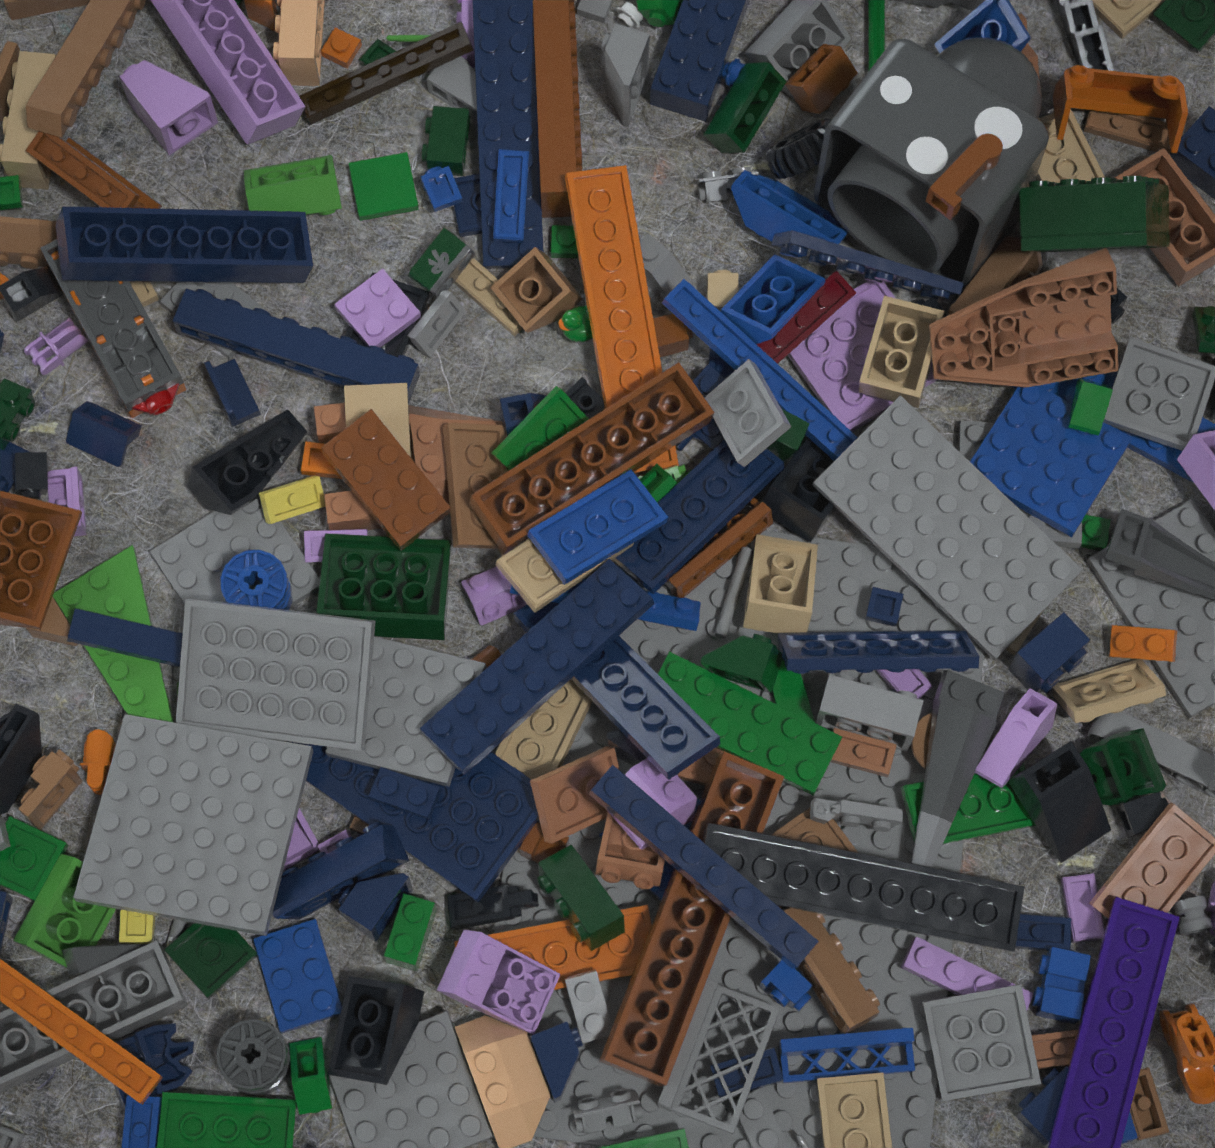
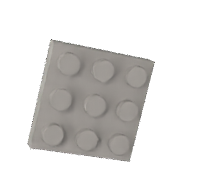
(1159, 394)
(981, 1042)

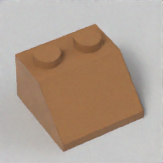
(536, 291)

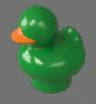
(576, 324)

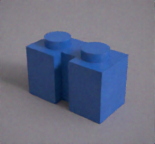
(1061, 985)

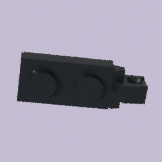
(496, 905)

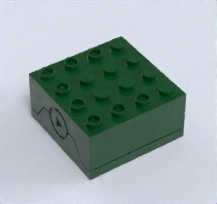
(1094, 214)

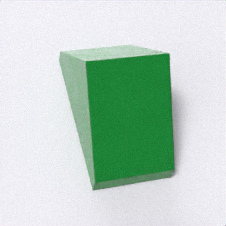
(1089, 406)

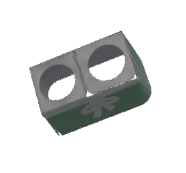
(441, 263)

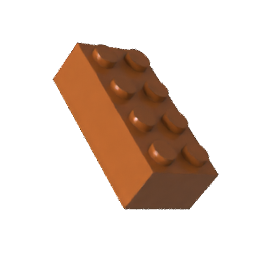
(386, 480)

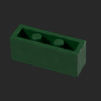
(745, 107)
(580, 898)

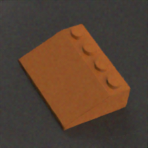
(32, 555)

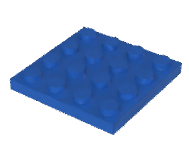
(1044, 462)

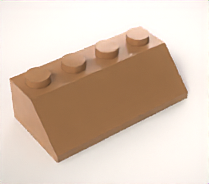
(834, 978)

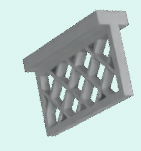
(693, 1042)

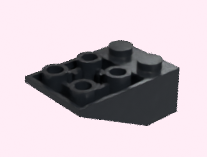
(1062, 801)

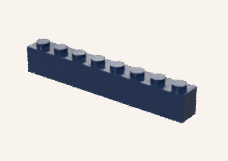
(289, 344)
(703, 867)

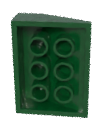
(380, 583)

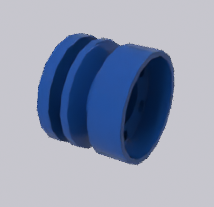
(254, 565)

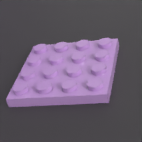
(836, 354)

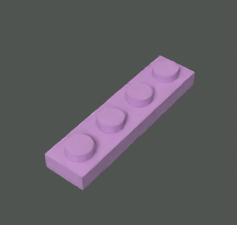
(951, 971)

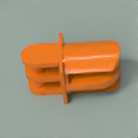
(97, 759)

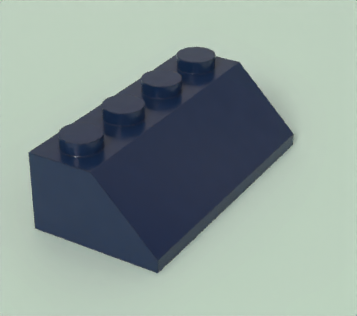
(330, 874)

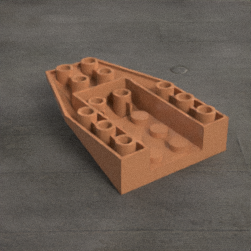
(1034, 330)

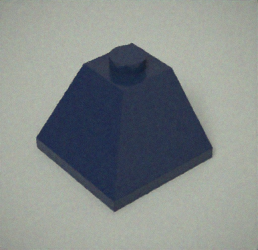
(374, 903)

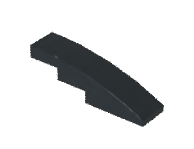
(1085, 34)

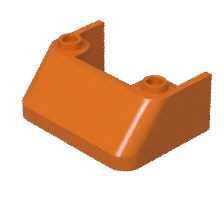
(1122, 94)

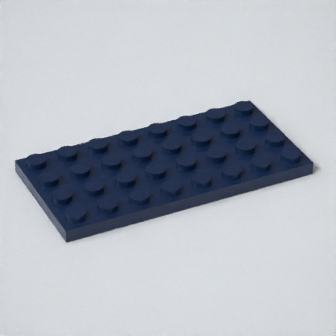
(472, 828)

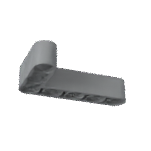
(1174, 756)

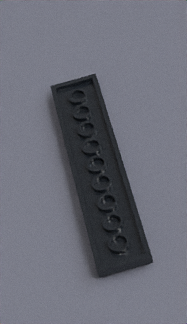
(873, 888)

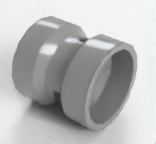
(1193, 915)

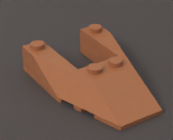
(427, 451)

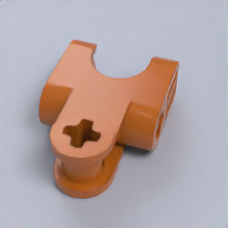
(1194, 1050)

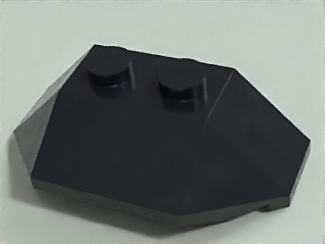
(18, 752)

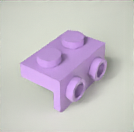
(491, 595)

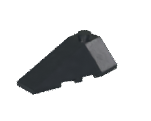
(246, 466)

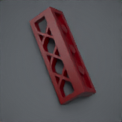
(813, 314)

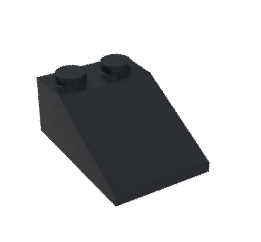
(793, 496)
(374, 1029)

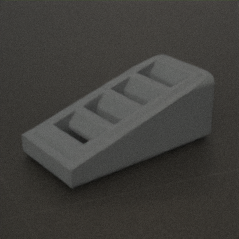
(90, 957)

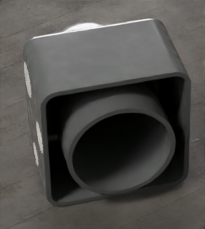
(908, 128)

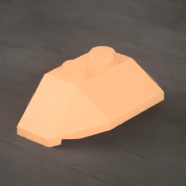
(505, 1078)

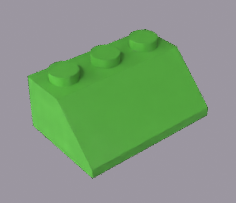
(294, 187)
(60, 921)

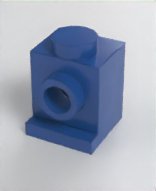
(787, 986)

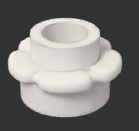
(629, 15)

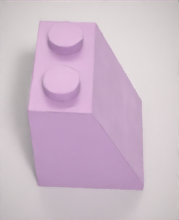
(168, 105)

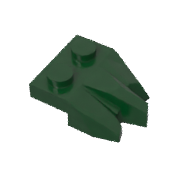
(1123, 767)

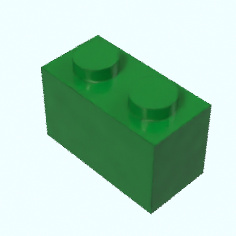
(410, 932)

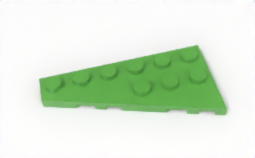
(118, 592)

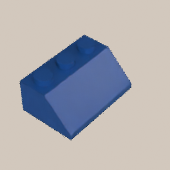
(771, 298)

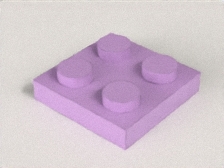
(377, 310)

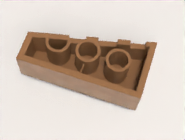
(1002, 269)

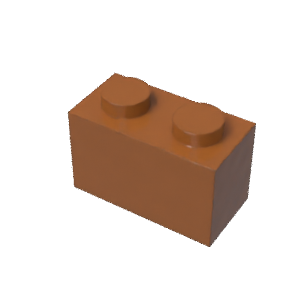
(821, 78)

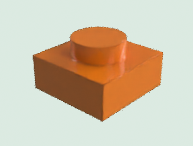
(341, 47)

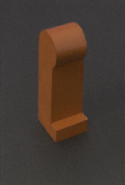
(947, 189)

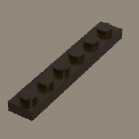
(386, 72)

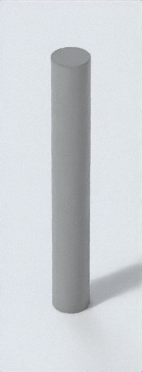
(733, 592)

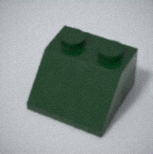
(746, 662)

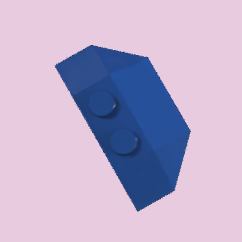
(774, 208)

